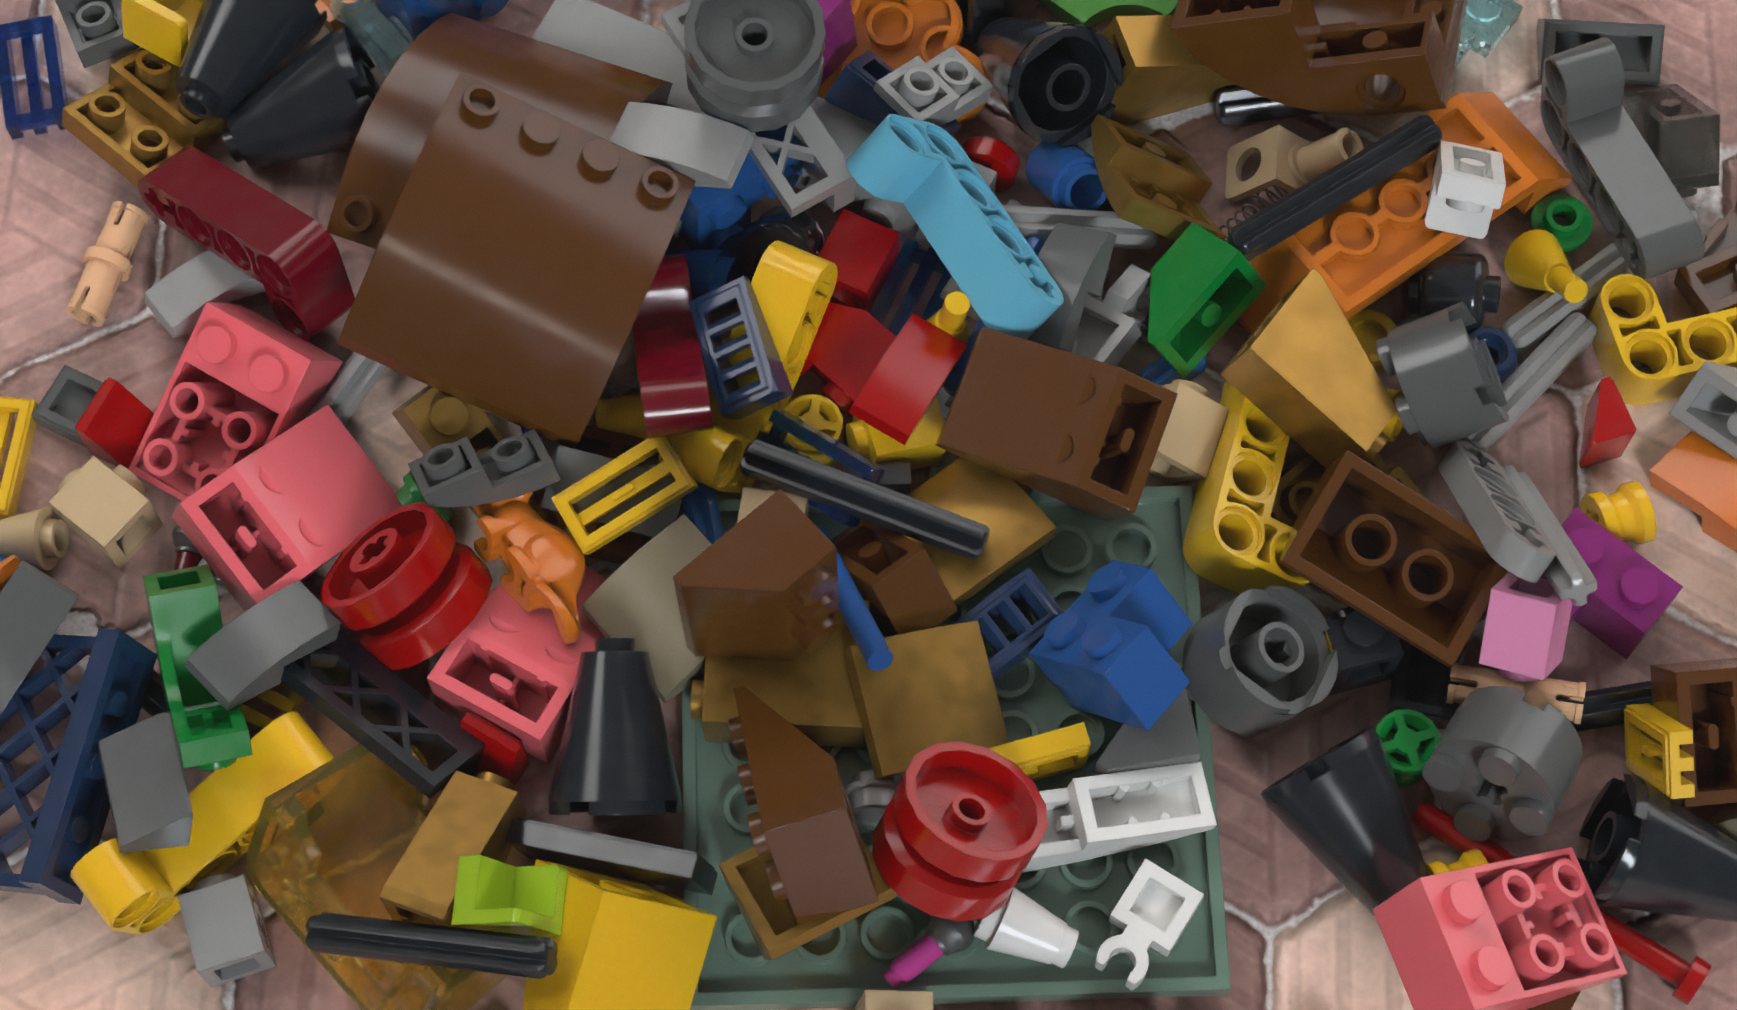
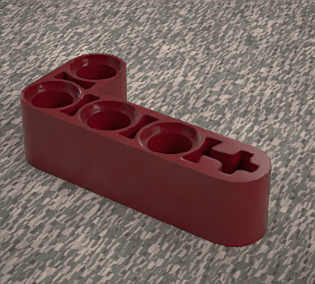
(256, 235)
(670, 355)

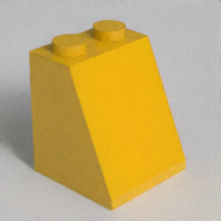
(622, 948)

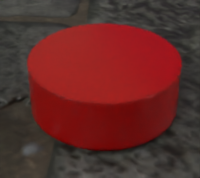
(995, 156)

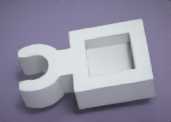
(1151, 915)

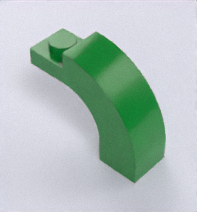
(182, 618)

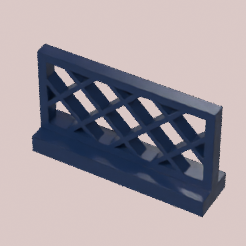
(77, 796)

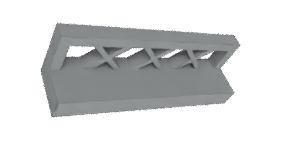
(818, 151)

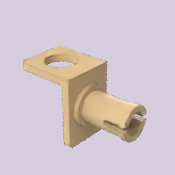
(1286, 160)

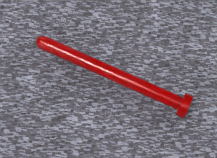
(1632, 943)

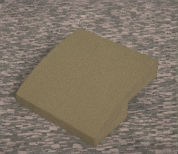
(643, 605)

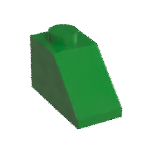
(1197, 296)

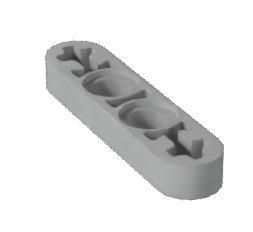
(1496, 511)

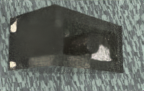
(1679, 133)

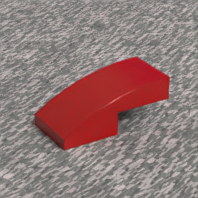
(908, 379)

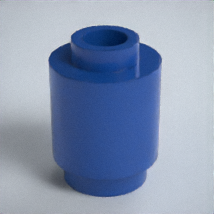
(1065, 176)

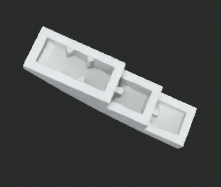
(1123, 813)

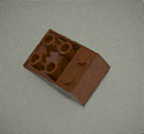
(1058, 423)
(1704, 700)
(800, 815)

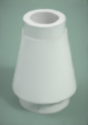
(1027, 931)

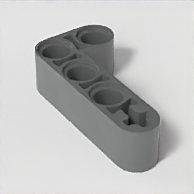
(1614, 162)

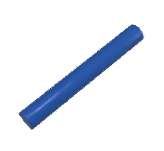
(859, 619)

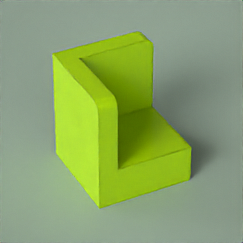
(509, 897)

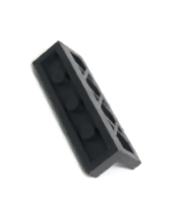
(384, 714)

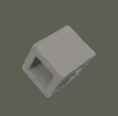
(226, 929)

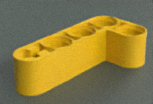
(793, 298)
(1655, 342)
(1238, 504)
(142, 888)

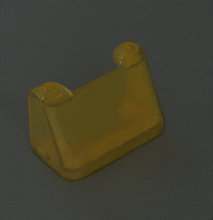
(330, 850)

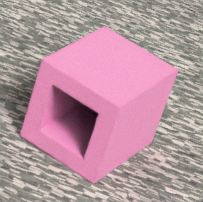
(1524, 629)

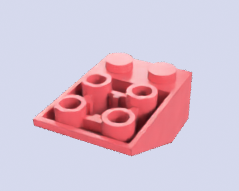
(229, 397)
(286, 508)
(516, 669)
(1499, 935)

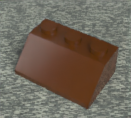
(1393, 557)
(761, 587)

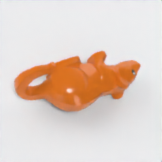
(540, 560)

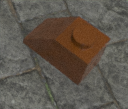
(894, 578)

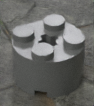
(1444, 377)
(1259, 660)
(1503, 765)

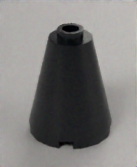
(240, 48)
(1050, 75)
(306, 107)
(615, 739)
(1352, 818)
(1657, 855)

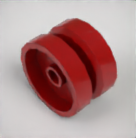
(406, 586)
(959, 831)

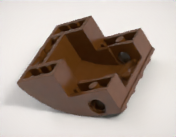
(1329, 52)
(413, 93)
(516, 261)

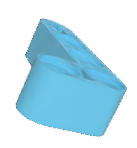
(961, 219)

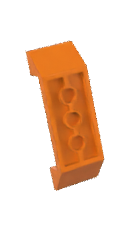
(1382, 233)

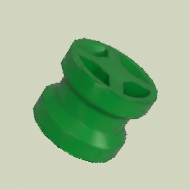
(1409, 735)

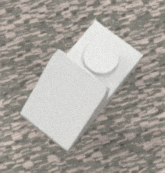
(1465, 189)

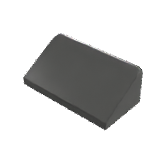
(1637, 44)
(146, 786)

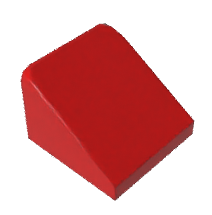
(114, 424)
(1606, 426)
(502, 752)

